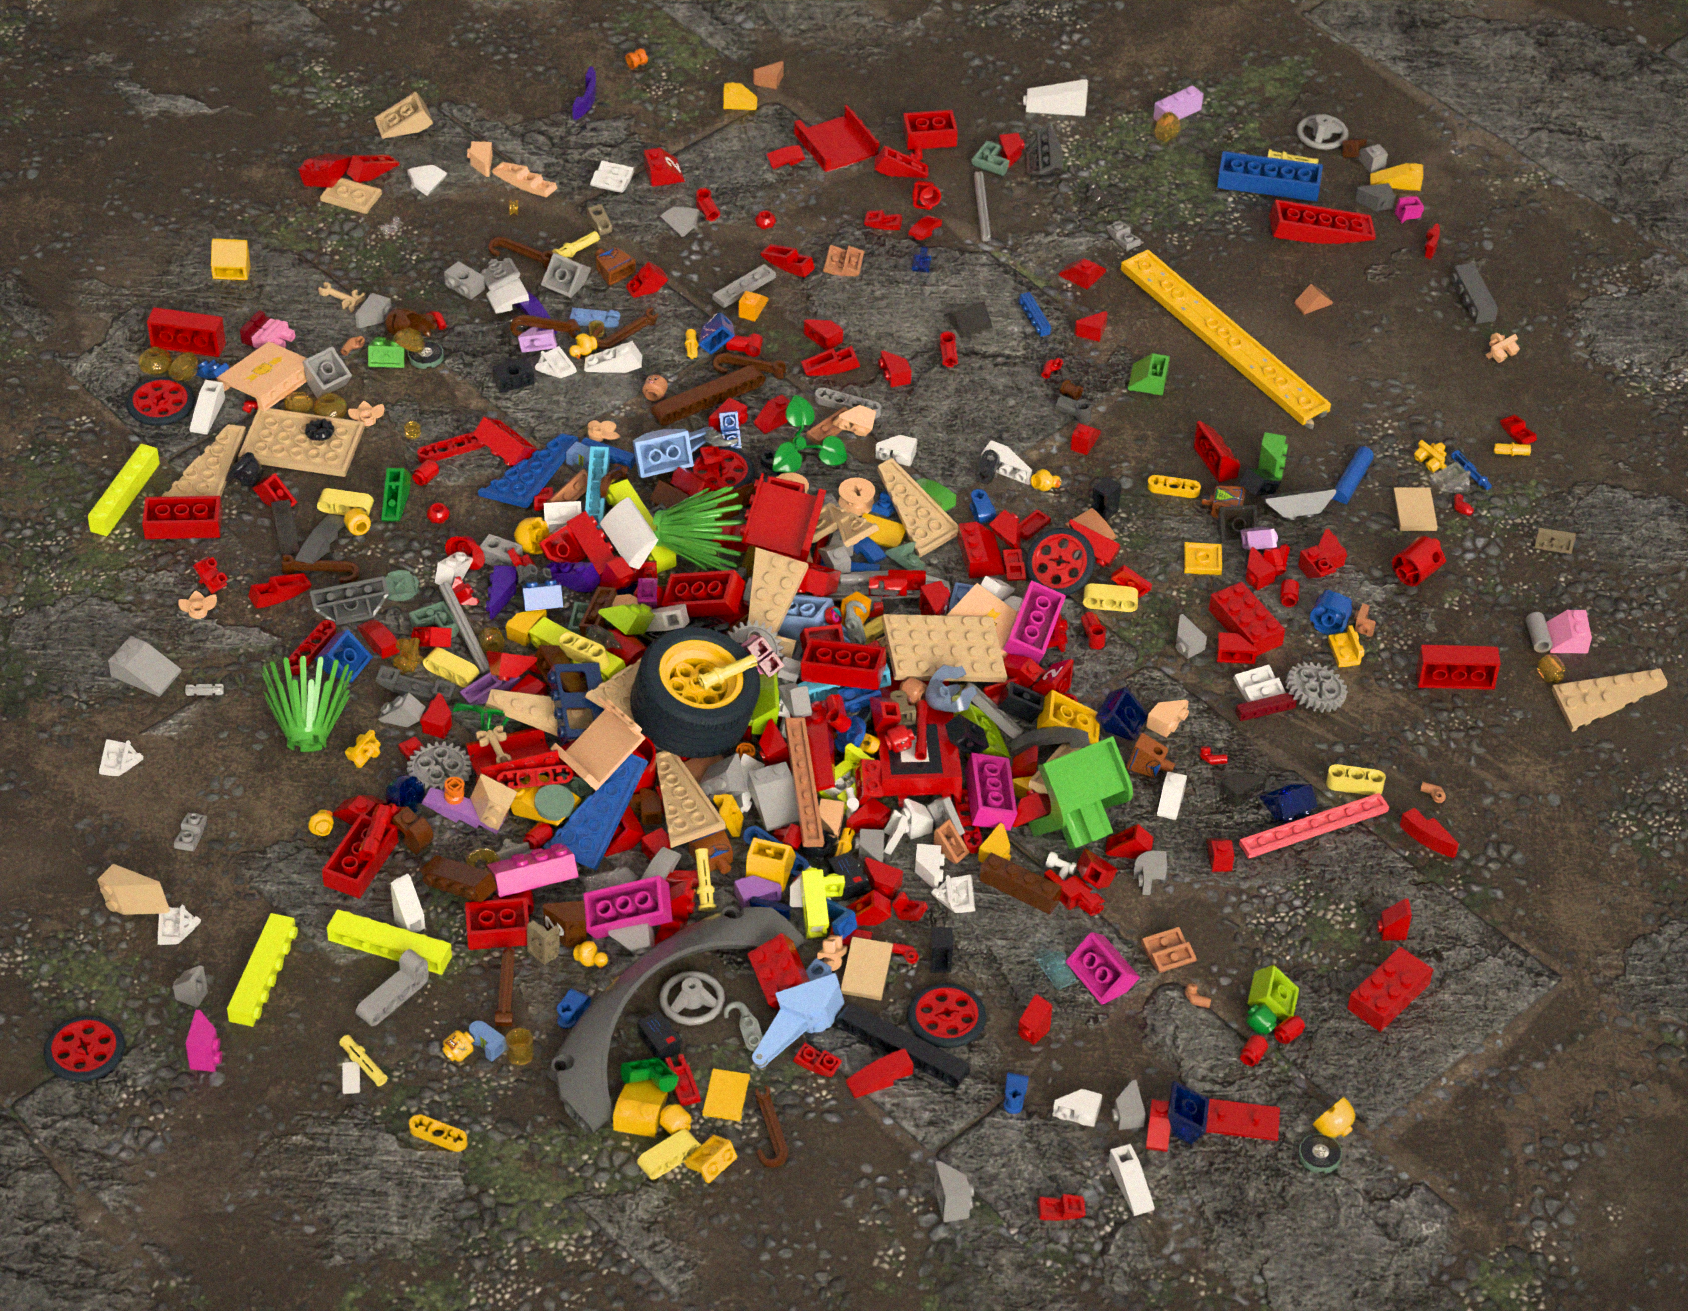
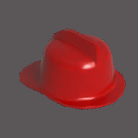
(469, 547)

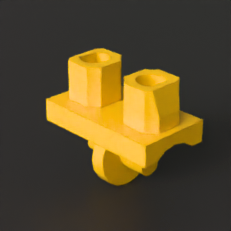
(1434, 453)
(366, 747)

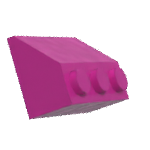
(1102, 968)

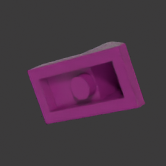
(647, 592)

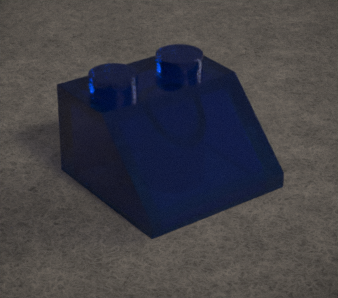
(1122, 714)
(1290, 801)
(1187, 1113)

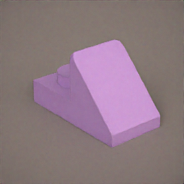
(537, 340)

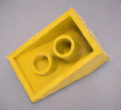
(1065, 712)
(524, 802)
(639, 1109)

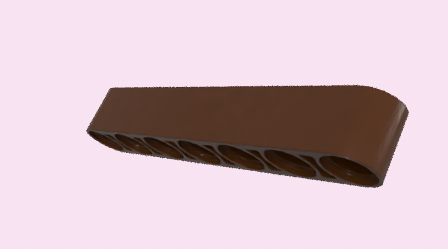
(708, 395)

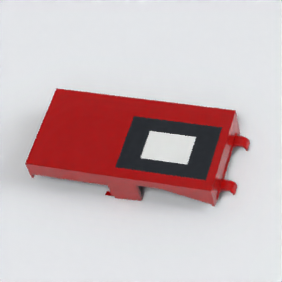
(936, 774)

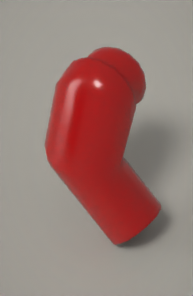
(439, 319)

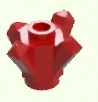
(1278, 558)
(463, 592)

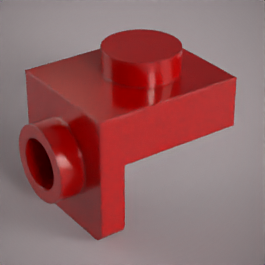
(908, 909)

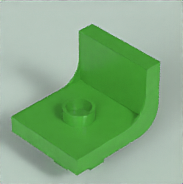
(1081, 789)

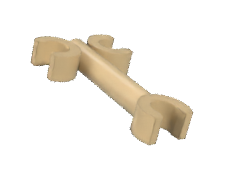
(350, 301)
(494, 736)

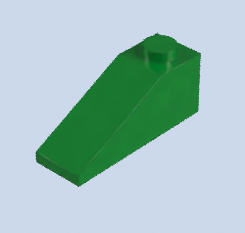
(395, 494)

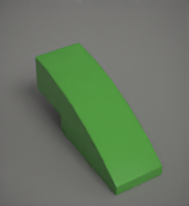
(941, 495)

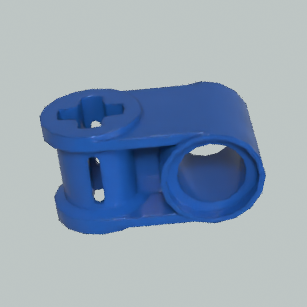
(982, 507)
(572, 1008)
(1015, 1092)

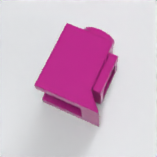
(1409, 208)

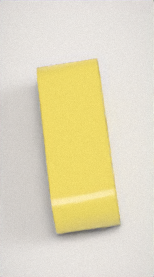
(341, 501)
(1110, 597)
(584, 650)
(451, 667)
(1355, 780)
(668, 1154)

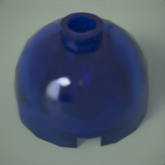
(405, 791)

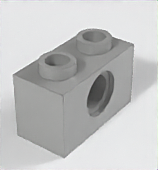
(464, 280)

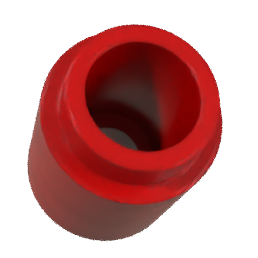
(425, 472)
(1289, 592)
(538, 835)
(1289, 1029)
(1253, 1050)

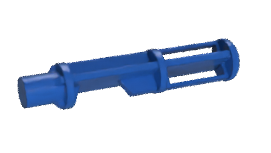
(1482, 481)

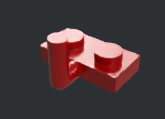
(1126, 577)

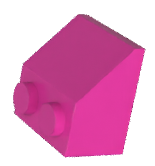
(203, 1044)

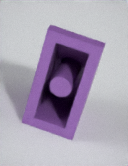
(756, 887)

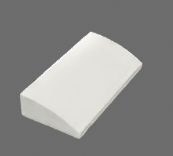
(629, 532)

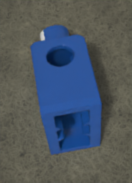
(716, 333)

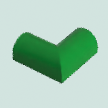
(649, 1069)

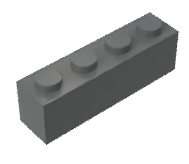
(1474, 293)

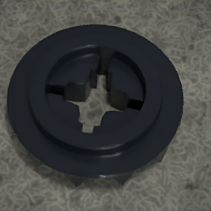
(321, 434)

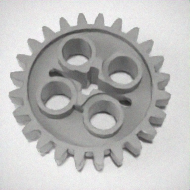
(742, 634)
(1316, 687)
(437, 764)

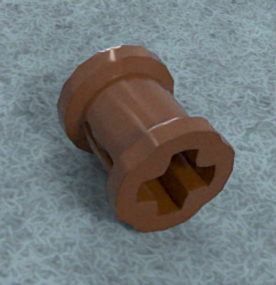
(1071, 389)

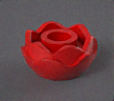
(765, 219)
(438, 513)

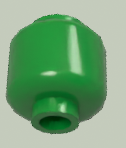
(1261, 1019)

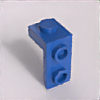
(844, 918)

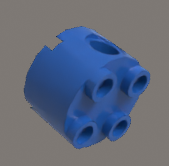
(1331, 612)

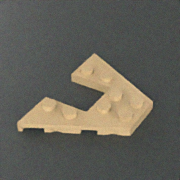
(849, 524)

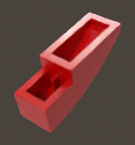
(788, 260)
(831, 362)
(278, 589)
(379, 638)
(1429, 833)
(880, 1074)

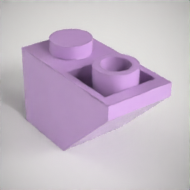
(1259, 538)

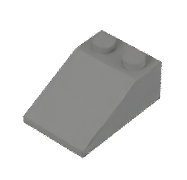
(143, 667)
(774, 795)

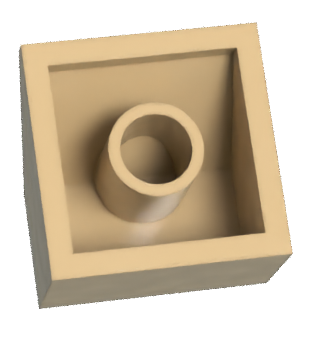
(492, 801)

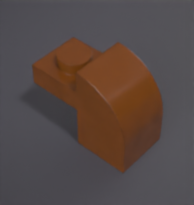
(649, 805)
(416, 830)

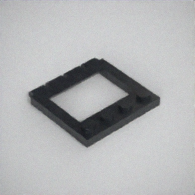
(707, 622)

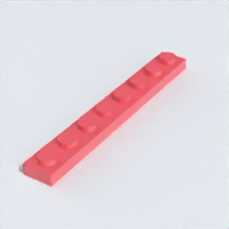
(1313, 825)

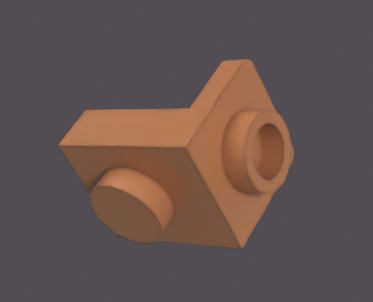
(1364, 625)

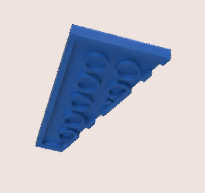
(530, 475)
(598, 817)

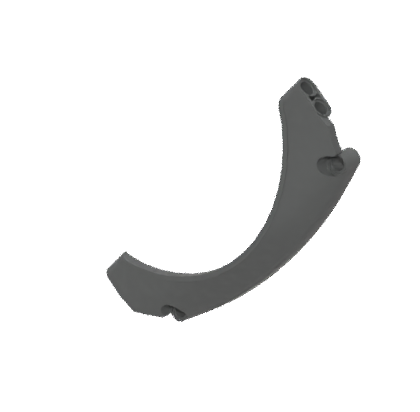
(586, 1048)

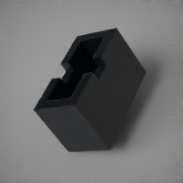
(1106, 498)
(941, 950)

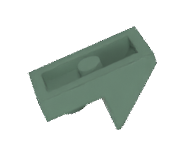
(904, 556)

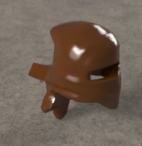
(402, 318)

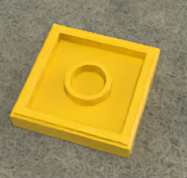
(1203, 558)

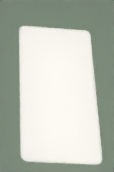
(351, 1077)

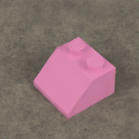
(1570, 632)

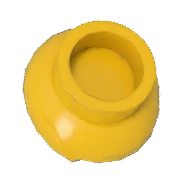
(584, 345)
(1045, 481)
(321, 823)
(588, 955)

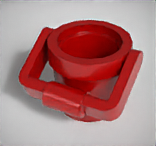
(927, 194)

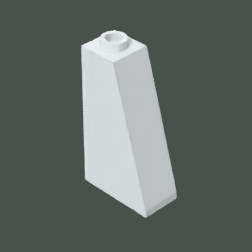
(1060, 98)

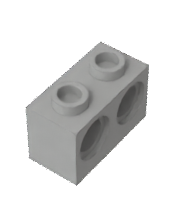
(496, 550)

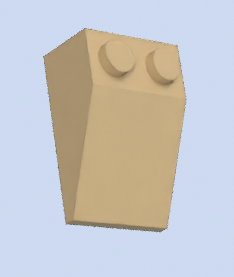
(404, 117)
(131, 892)

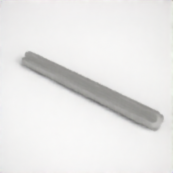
(982, 206)
(465, 628)

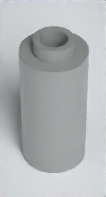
(1539, 632)

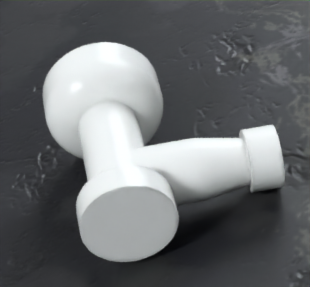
(852, 802)
(1067, 867)

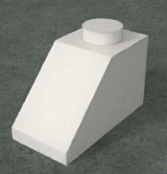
(997, 587)
(1172, 795)

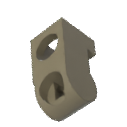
(600, 221)
(908, 713)

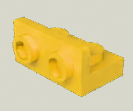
(1346, 648)
(730, 813)
(712, 1157)

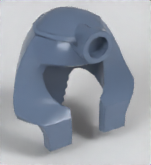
(939, 696)

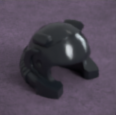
(247, 470)
(820, 852)

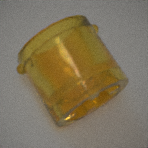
(519, 1046)

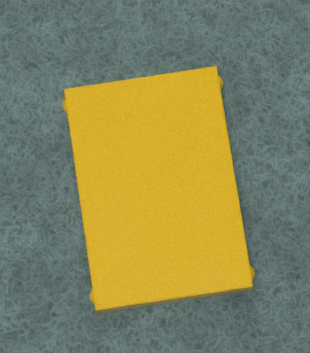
(890, 532)
(726, 1095)

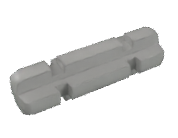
(204, 689)

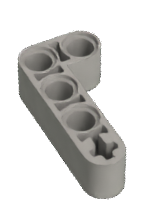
(396, 990)

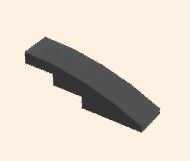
(319, 540)

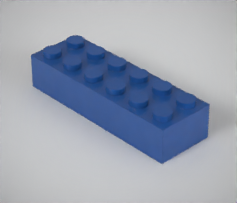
(1270, 176)

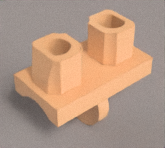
(1500, 344)
(833, 951)

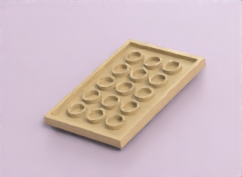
(280, 441)
(926, 642)

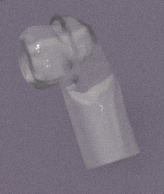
(389, 229)

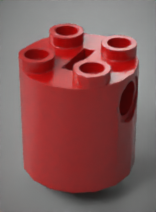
(1418, 561)
(632, 647)

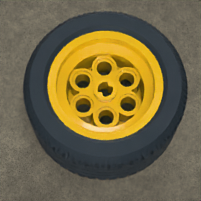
(675, 707)

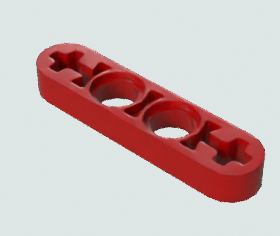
(448, 444)
(314, 649)
(534, 776)
(966, 821)

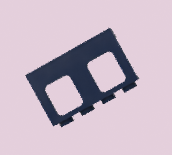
(573, 700)

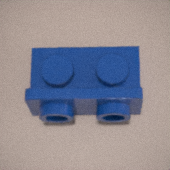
(857, 698)

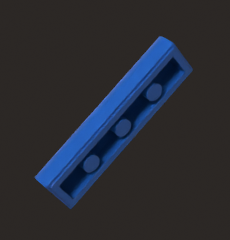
(1353, 474)

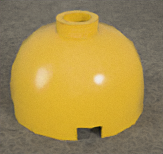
(529, 534)
(1336, 1119)

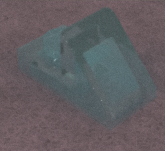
(1056, 969)

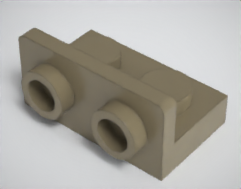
(1554, 540)
(542, 943)

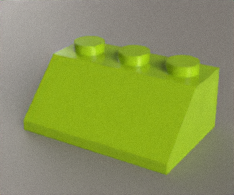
(767, 704)
(996, 743)

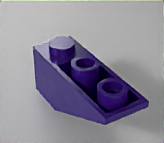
(576, 576)
(503, 588)

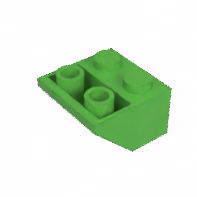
(1149, 374)
(1272, 454)

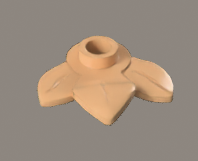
(366, 413)
(605, 430)
(198, 605)

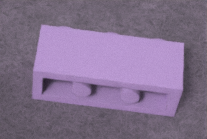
(1181, 103)

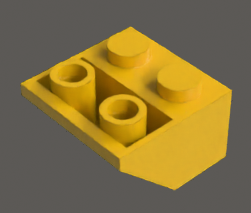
(230, 259)
(770, 861)

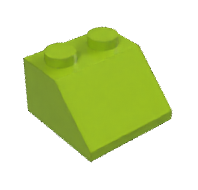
(629, 618)
(1275, 991)

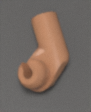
(351, 344)
(1435, 791)
(1194, 997)

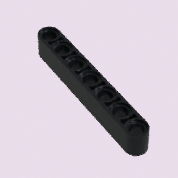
(892, 1039)

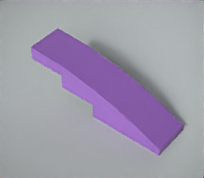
(464, 811)

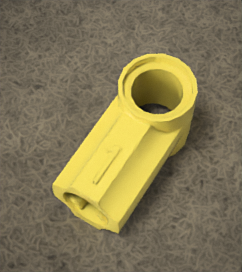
(873, 629)

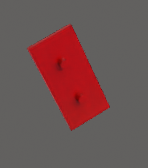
(1243, 1119)

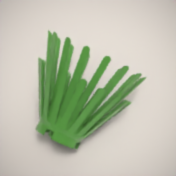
(681, 527)
(307, 724)

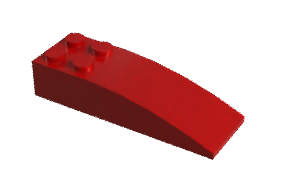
(1319, 224)
(821, 746)

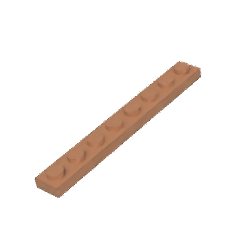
(804, 782)

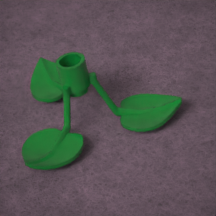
(786, 457)
(481, 710)

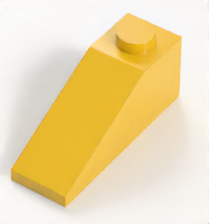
(1403, 176)

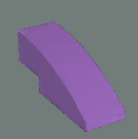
(478, 691)

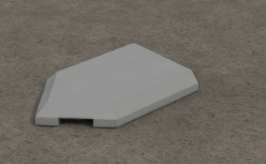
(500, 273)

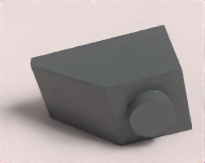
(1376, 196)

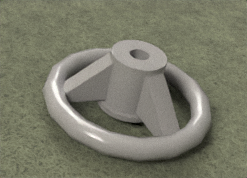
(1323, 128)
(692, 997)

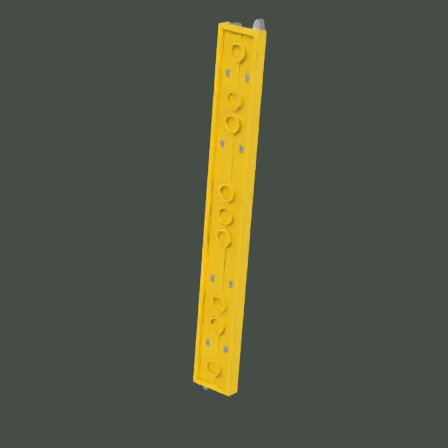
(1226, 338)

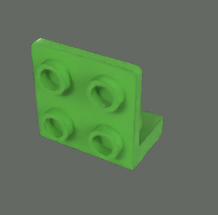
(385, 353)

